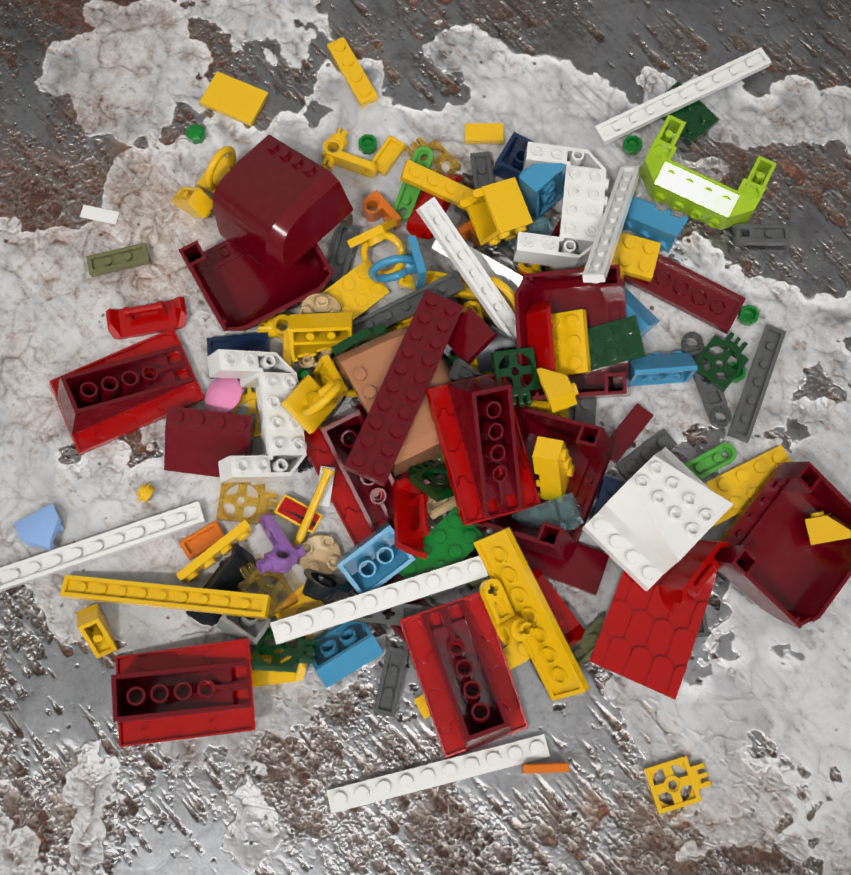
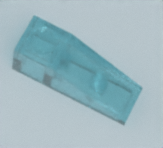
(559, 512)

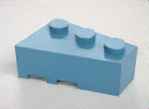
(654, 224)

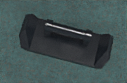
(225, 578)

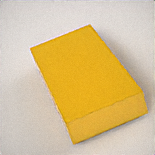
(484, 133)
(388, 155)

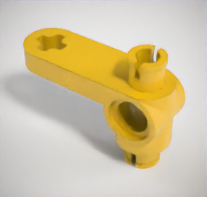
(343, 159)
(272, 327)
(507, 625)

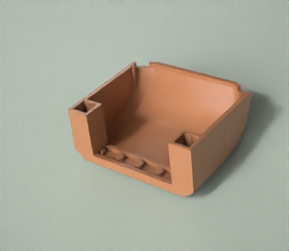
(365, 372)

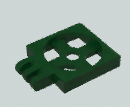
(359, 338)
(730, 349)
(518, 391)
(428, 471)
(301, 654)

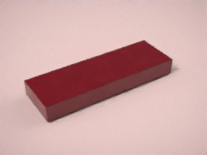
(629, 431)

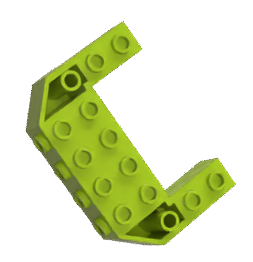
(695, 193)

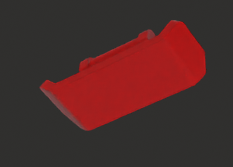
(415, 224)
(146, 319)
(540, 335)
(410, 518)
(687, 570)
(566, 620)

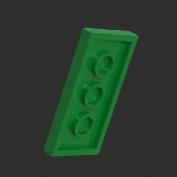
(445, 545)

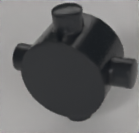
(304, 465)

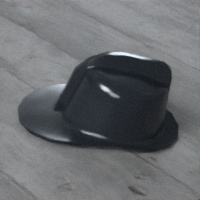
(323, 586)

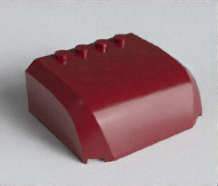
(278, 204)
(246, 292)
(567, 292)
(590, 454)
(772, 550)

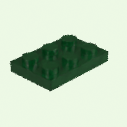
(697, 118)
(615, 343)

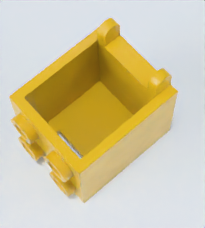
(497, 211)

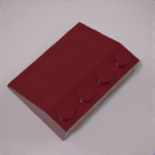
(202, 438)

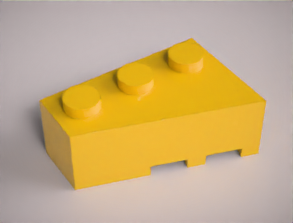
(317, 332)
(553, 466)

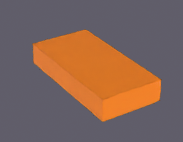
(201, 540)
(545, 767)

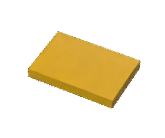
(234, 98)

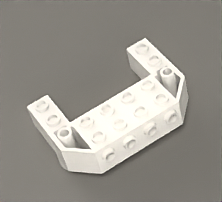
(581, 209)
(281, 435)

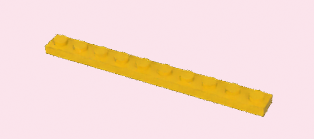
(166, 596)

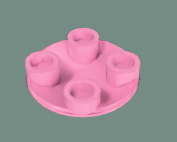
(223, 395)

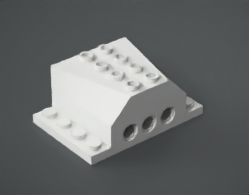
(655, 518)

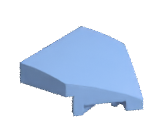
(40, 527)

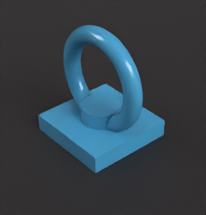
(412, 264)

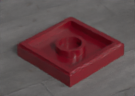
(470, 336)

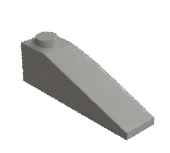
(247, 627)

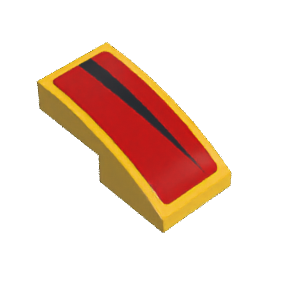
(294, 512)

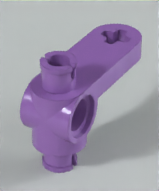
(283, 554)

